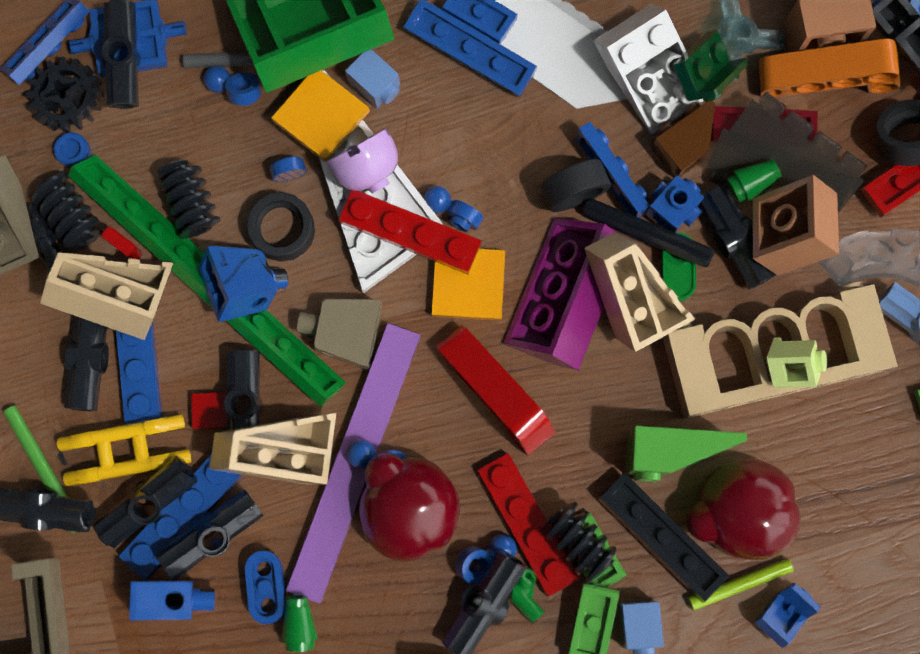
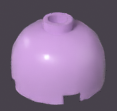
(366, 163)

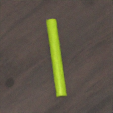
(744, 583)

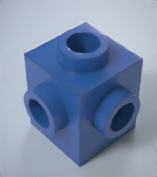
(675, 204)

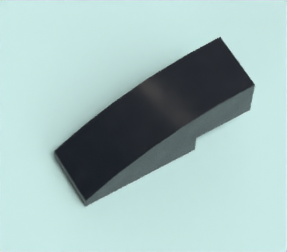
(900, 23)

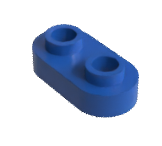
(264, 587)

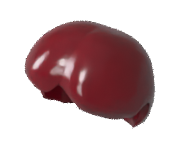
(407, 507)
(746, 510)

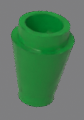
(752, 180)
(298, 625)

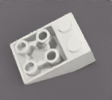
(641, 62)

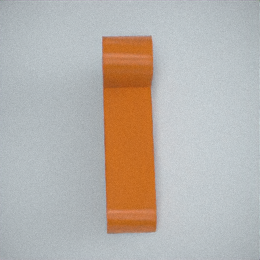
(832, 68)

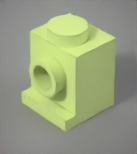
(795, 363)

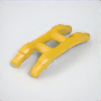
(103, 439)

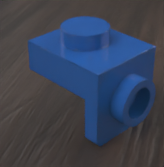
(787, 614)

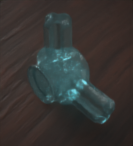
(742, 34)

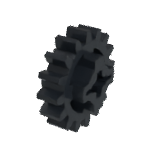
(49, 94)

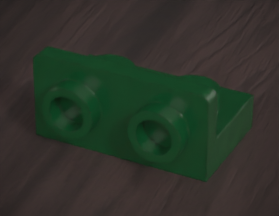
(707, 68)

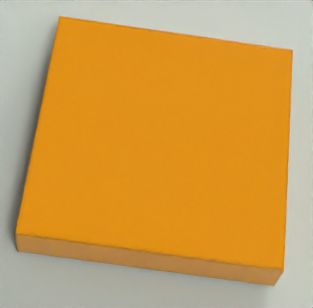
(320, 114)
(474, 294)

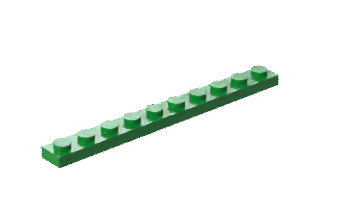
(164, 242)

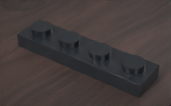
(663, 538)

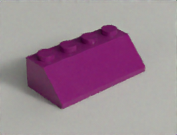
(561, 297)

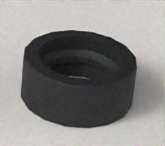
(891, 117)
(575, 185)
(267, 204)

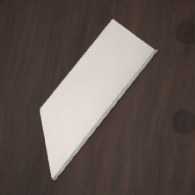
(563, 50)

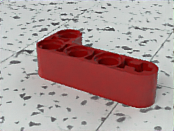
(496, 389)

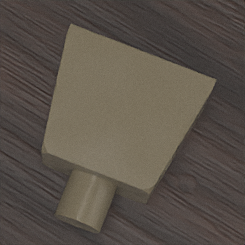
(344, 329)

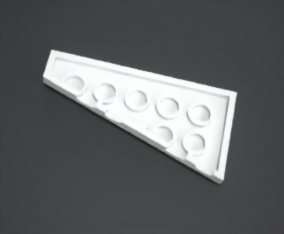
(371, 256)

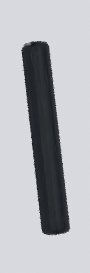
(649, 233)

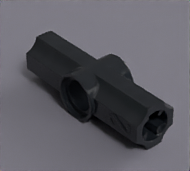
(121, 75)
(734, 235)
(86, 362)
(243, 380)
(45, 510)
(129, 515)
(191, 547)
(484, 604)

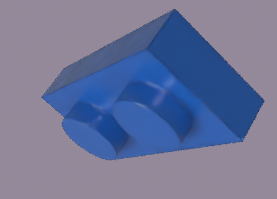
(484, 16)

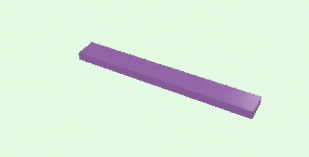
(346, 481)

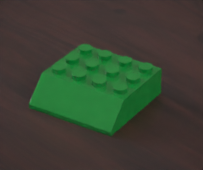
(307, 36)

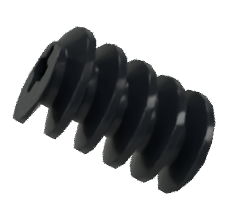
(186, 198)
(63, 213)
(580, 541)

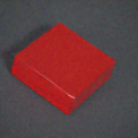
(121, 243)
(208, 411)

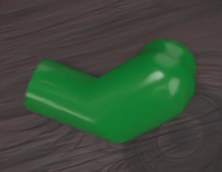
(523, 596)

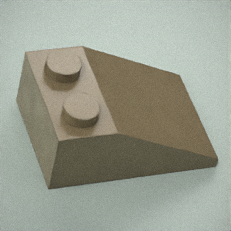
(16, 233)

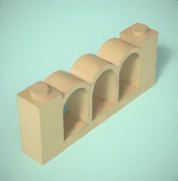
(860, 326)

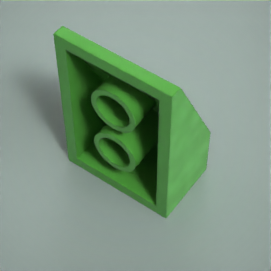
(661, 451)

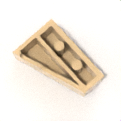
(107, 292)
(633, 293)
(280, 450)

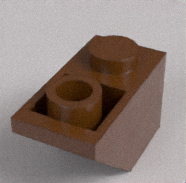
(686, 142)

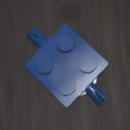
(151, 37)

